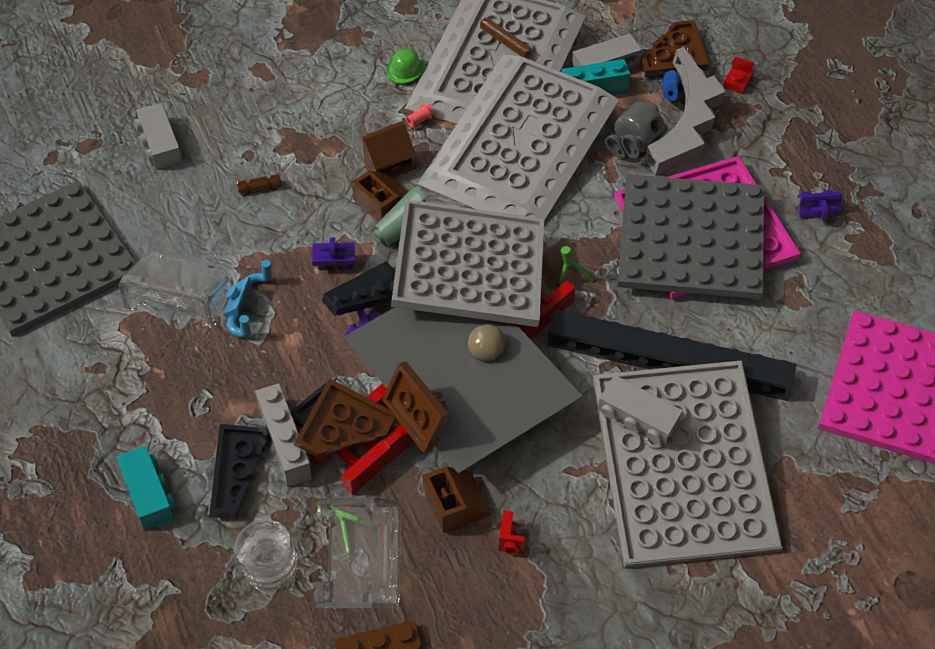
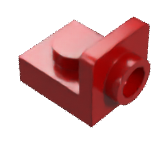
(739, 75)
(508, 540)

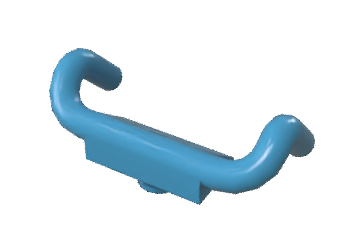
(237, 296)

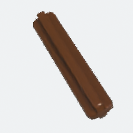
(505, 37)

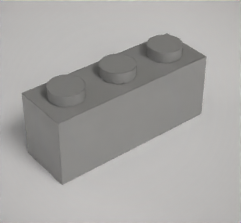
(615, 49)
(157, 136)
(639, 410)

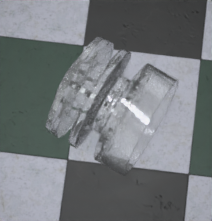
(266, 555)

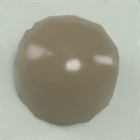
(486, 342)

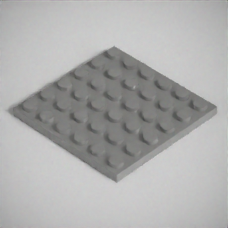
(469, 263)

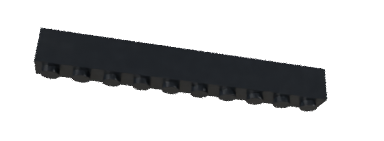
(659, 350)

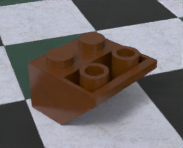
(389, 150)
(377, 193)
(454, 498)

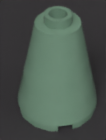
(389, 227)

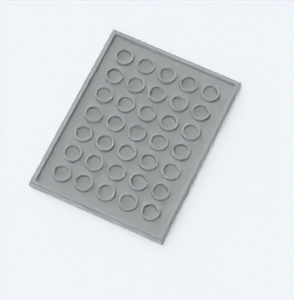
(703, 488)

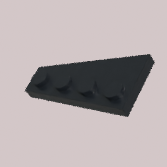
(363, 291)
(235, 464)

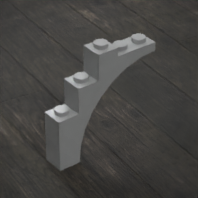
(685, 139)

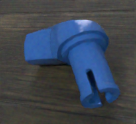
(670, 85)

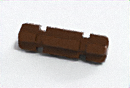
(259, 184)

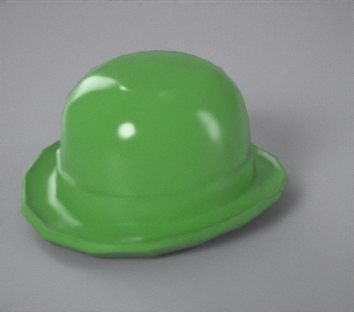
(405, 66)

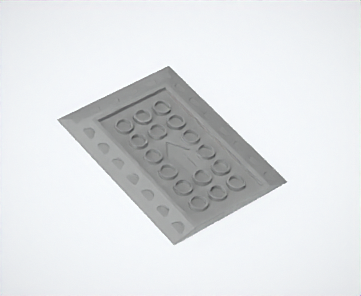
(470, 54)
(519, 139)

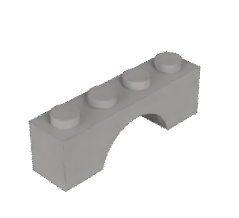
(283, 432)

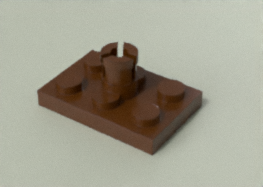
(416, 407)

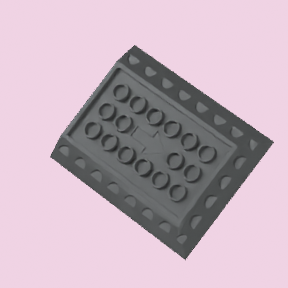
(485, 399)

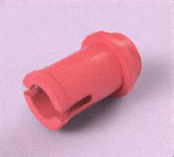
(420, 115)

